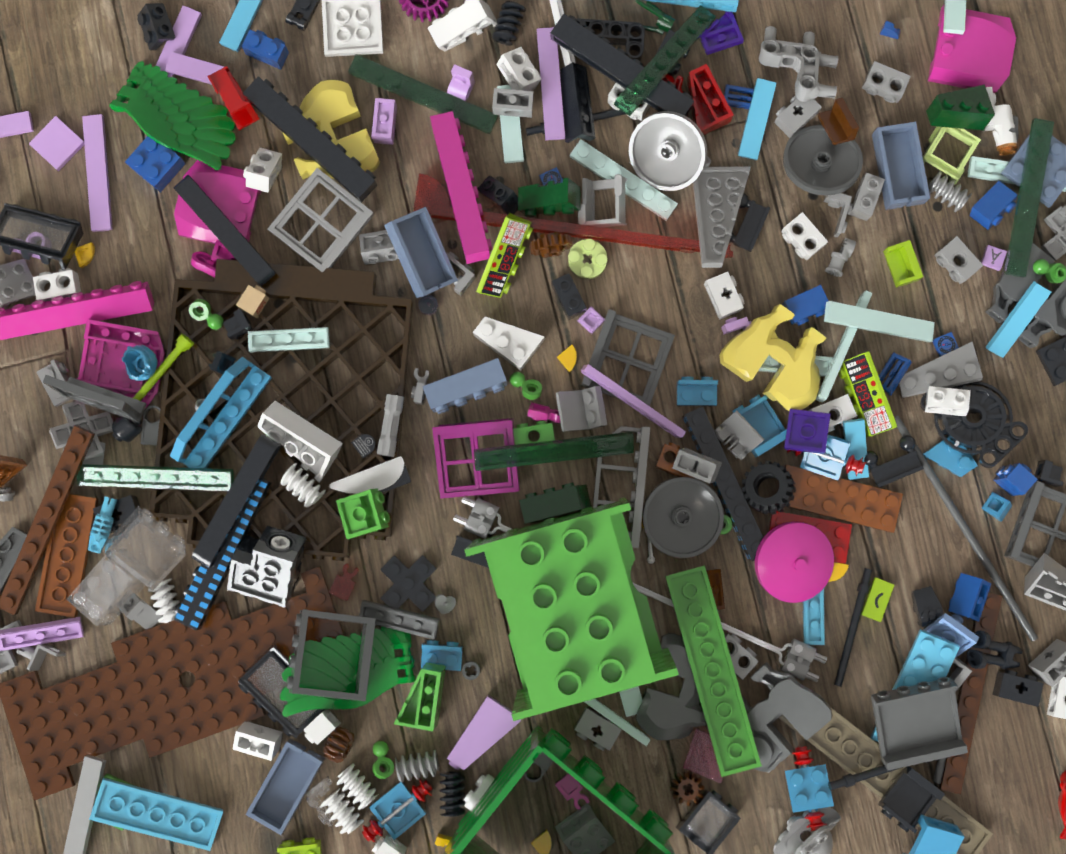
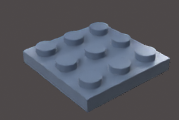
(1055, 171)

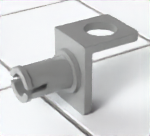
(38, 654)

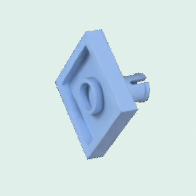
(952, 630)

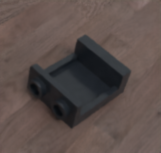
(909, 798)

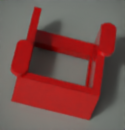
(231, 94)

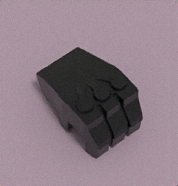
(926, 606)

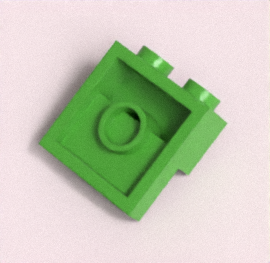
(363, 513)

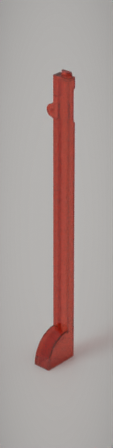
(436, 200)

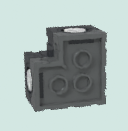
(267, 566)

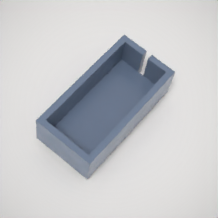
(901, 165)
(421, 252)
(465, 386)
(285, 786)

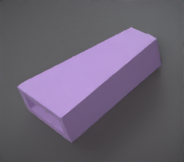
(484, 730)

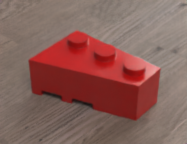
(710, 106)

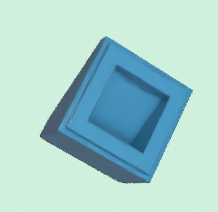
(997, 506)

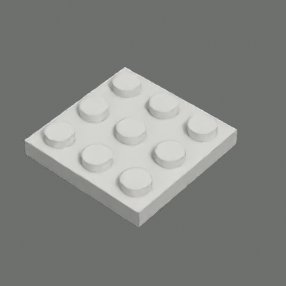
(352, 27)

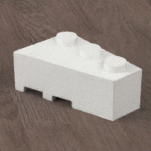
(461, 23)
(508, 341)

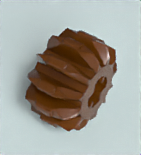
(338, 744)
(680, 792)

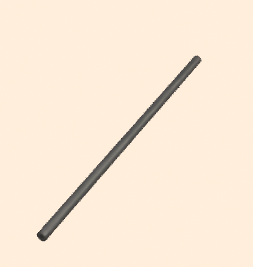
(970, 536)

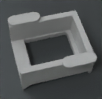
(587, 213)

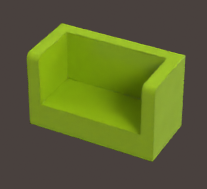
(903, 263)

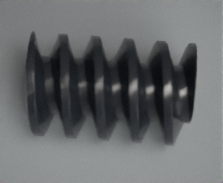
(507, 22)
(452, 794)

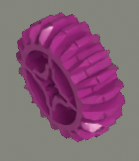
(426, 12)

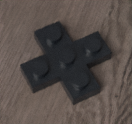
(408, 583)

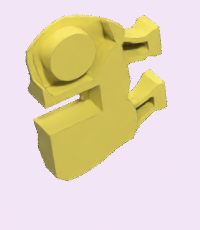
(329, 106)
(797, 378)

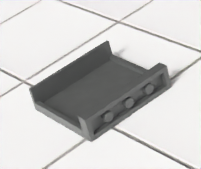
(918, 723)

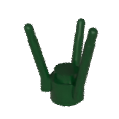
(664, 21)

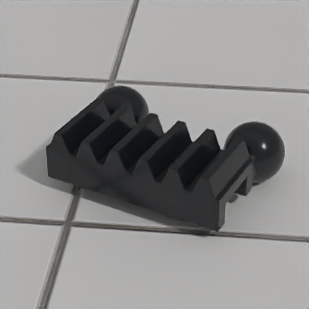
(751, 224)
(896, 468)

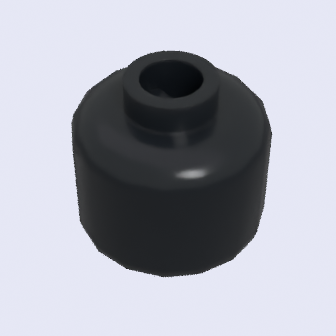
(125, 429)

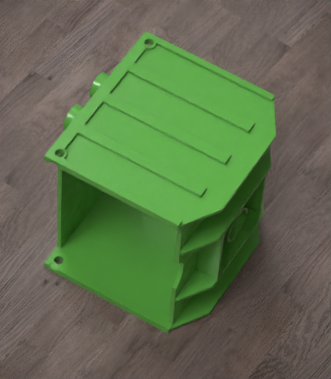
(574, 609)

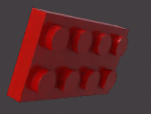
(836, 532)

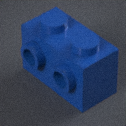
(265, 49)
(994, 205)
(806, 305)
(1015, 478)
(969, 597)

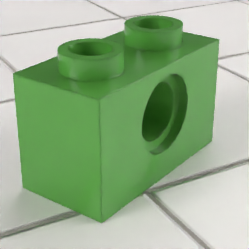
(542, 427)

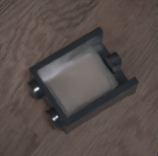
(709, 822)

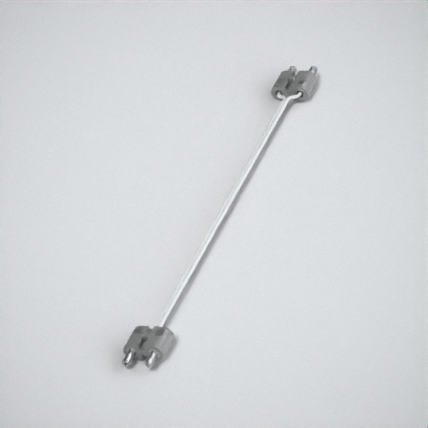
(798, 654)

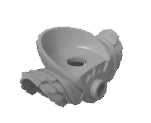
(818, 843)

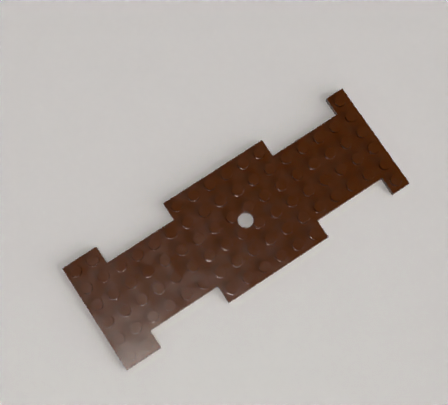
(144, 691)

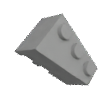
(1047, 582)

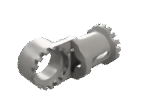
(839, 258)

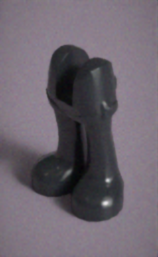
(1003, 659)

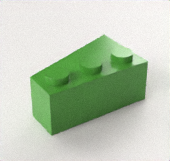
(424, 701)

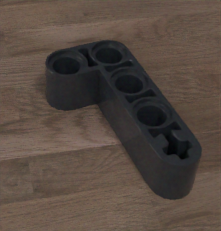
(624, 38)

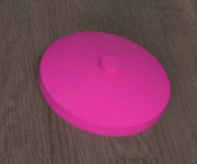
(794, 562)

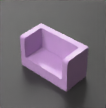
(384, 121)

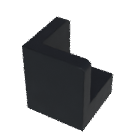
(237, 325)
(1049, 473)

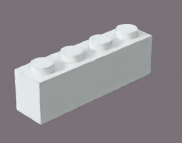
(300, 438)

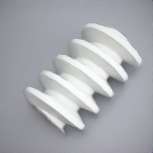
(301, 486)
(165, 601)
(356, 786)
(342, 812)

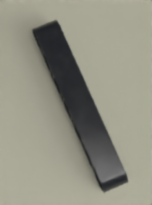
(224, 230)
(236, 501)

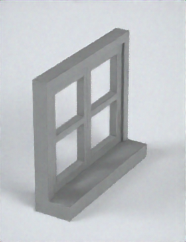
(343, 238)

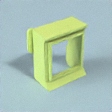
(960, 134)

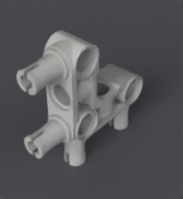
(801, 57)

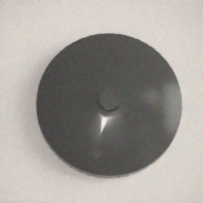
(818, 164)
(682, 517)

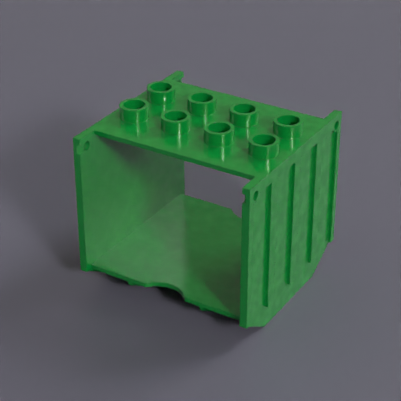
(584, 771)

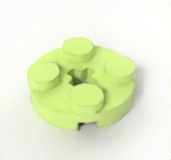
(576, 258)

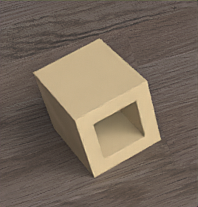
(253, 300)

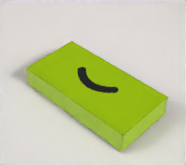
(877, 599)

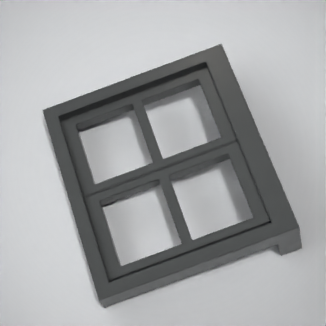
(602, 345)
(97, 397)
(1025, 522)

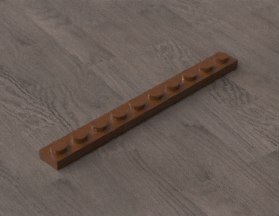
(46, 519)
(969, 700)

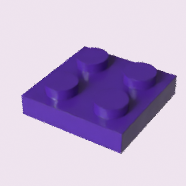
(807, 431)

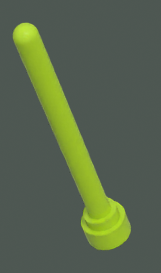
(183, 344)

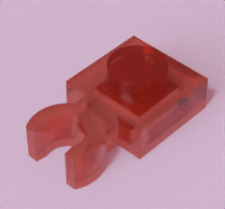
(343, 585)

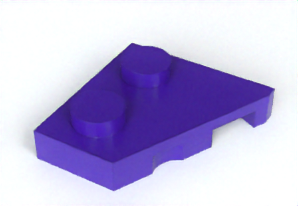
(722, 34)

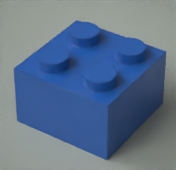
(155, 163)

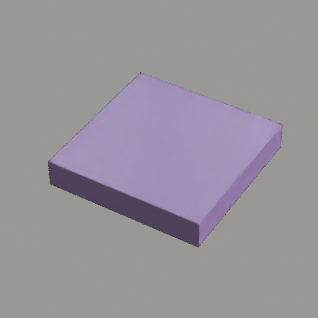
(57, 143)

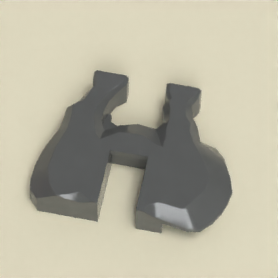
(1012, 288)
(799, 704)
(667, 715)

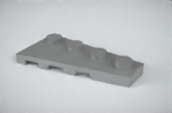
(947, 371)

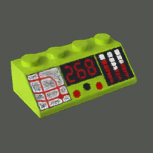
(504, 256)
(867, 394)

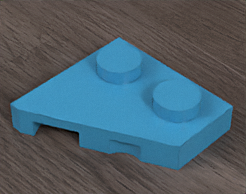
(951, 459)

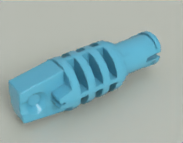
(102, 526)

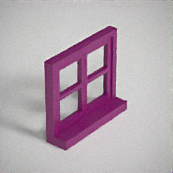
(473, 430)

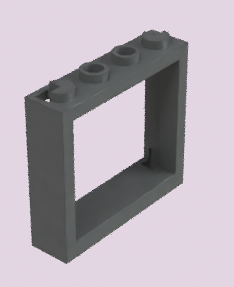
(364, 656)

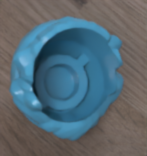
(140, 362)

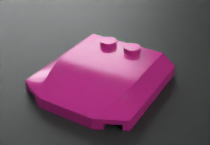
(978, 55)
(227, 191)
(104, 352)

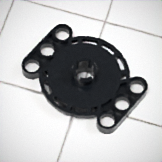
(987, 431)

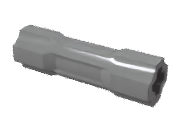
(392, 409)

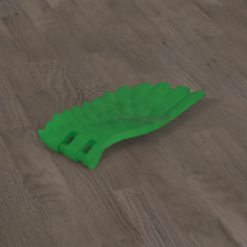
(176, 115)
(334, 667)

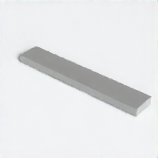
(86, 794)

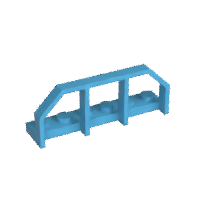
(226, 420)

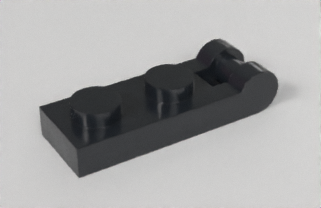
(304, 8)

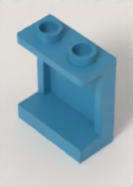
(765, 422)
(937, 837)

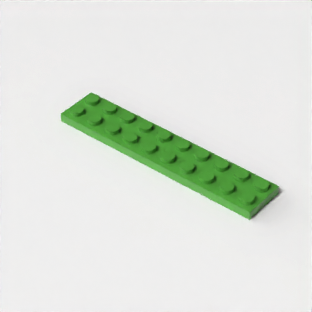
(713, 671)

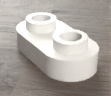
(473, 798)

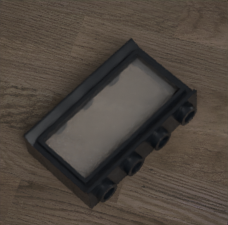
(39, 234)
(265, 684)

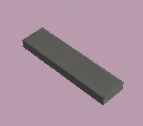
(400, 619)

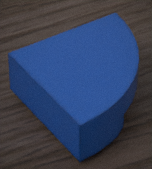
(889, 30)

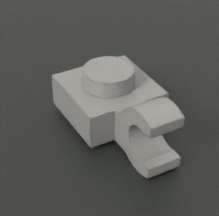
(418, 392)

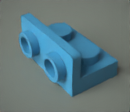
(697, 392)
(447, 655)

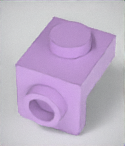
(733, 324)

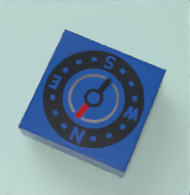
(551, 175)
(945, 344)

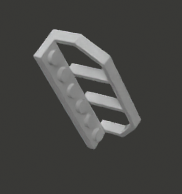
(638, 477)

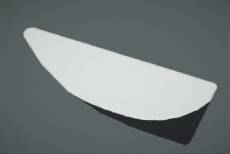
(383, 476)

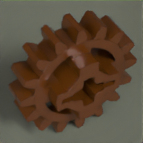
(550, 244)

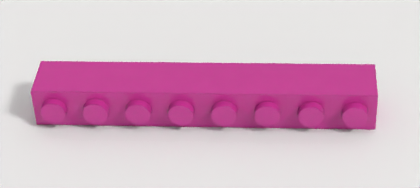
(460, 187)
(75, 310)

